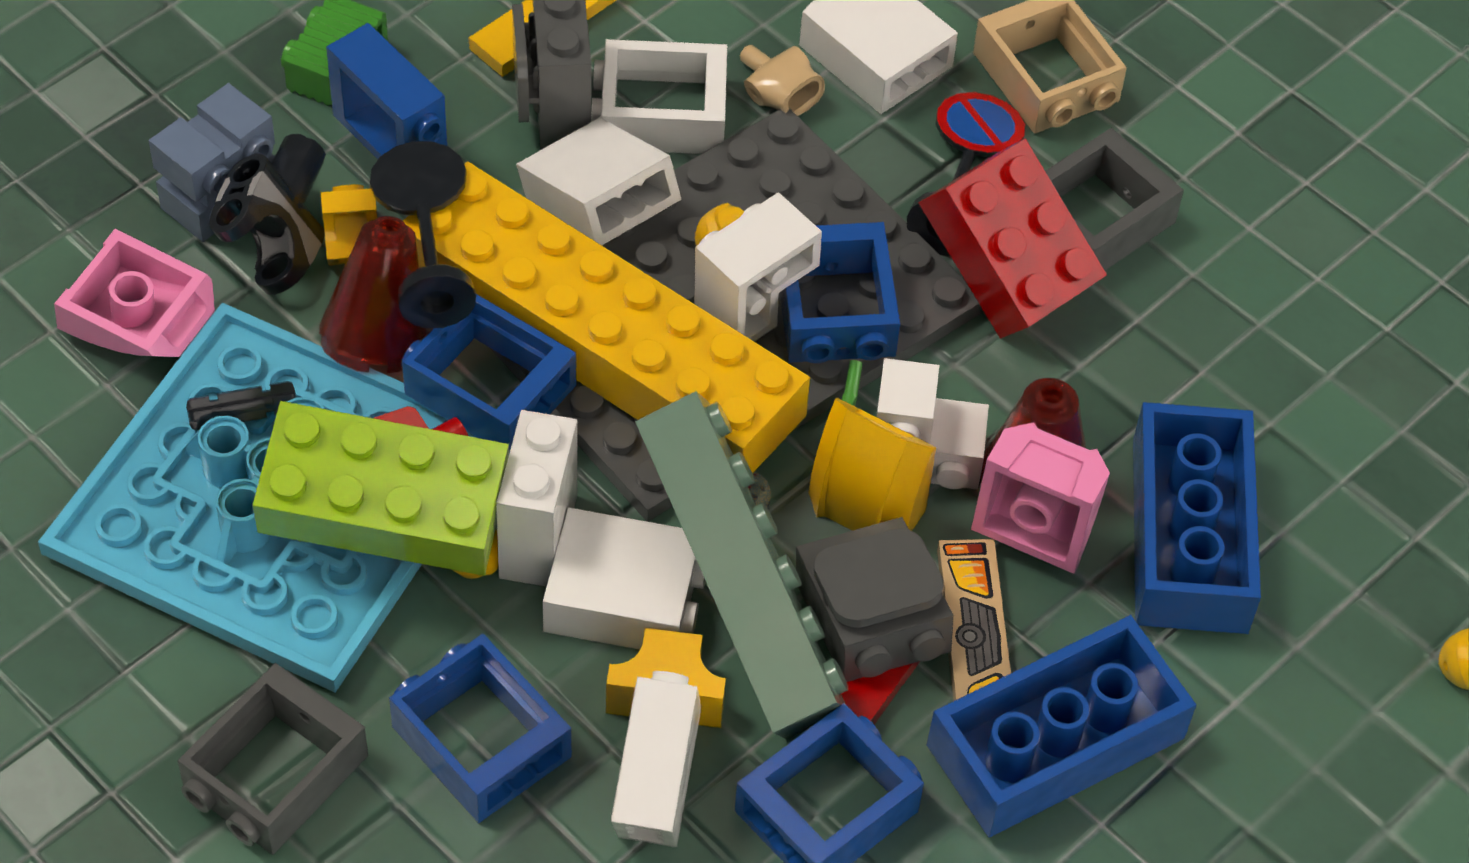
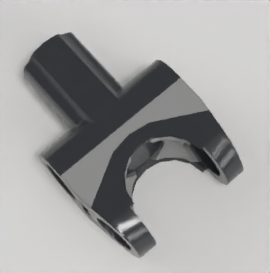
(271, 206)

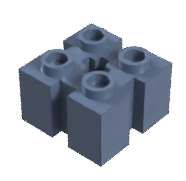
(203, 151)

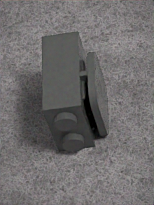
(553, 66)
(876, 598)

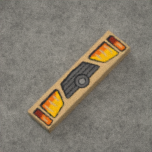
(978, 621)

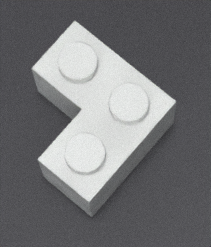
(752, 262)
(951, 426)

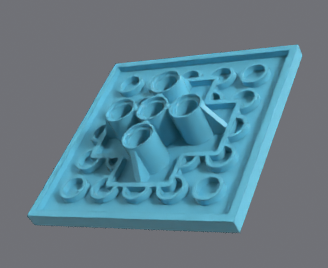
(176, 517)

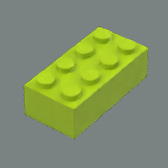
(380, 488)

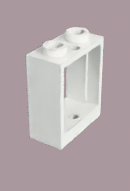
(668, 62)

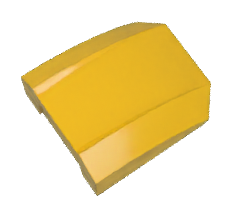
(869, 470)

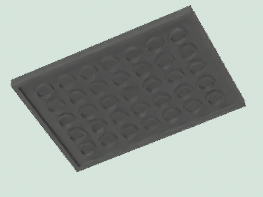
(743, 171)

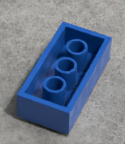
(1195, 518)
(1060, 725)

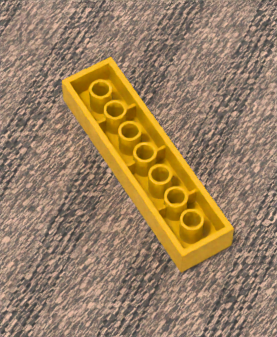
(628, 330)

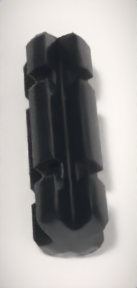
(243, 404)

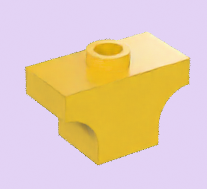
(344, 214)
(671, 653)

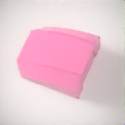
(136, 300)
(1041, 495)

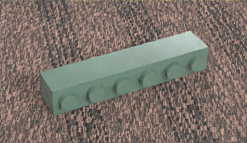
(742, 565)

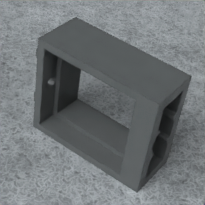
(1131, 177)
(303, 710)

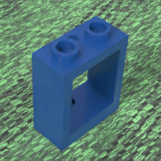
(382, 93)
(866, 337)
(544, 388)
(511, 769)
(789, 833)

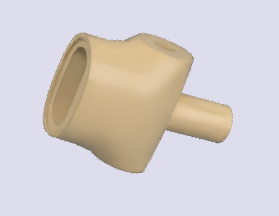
(782, 80)

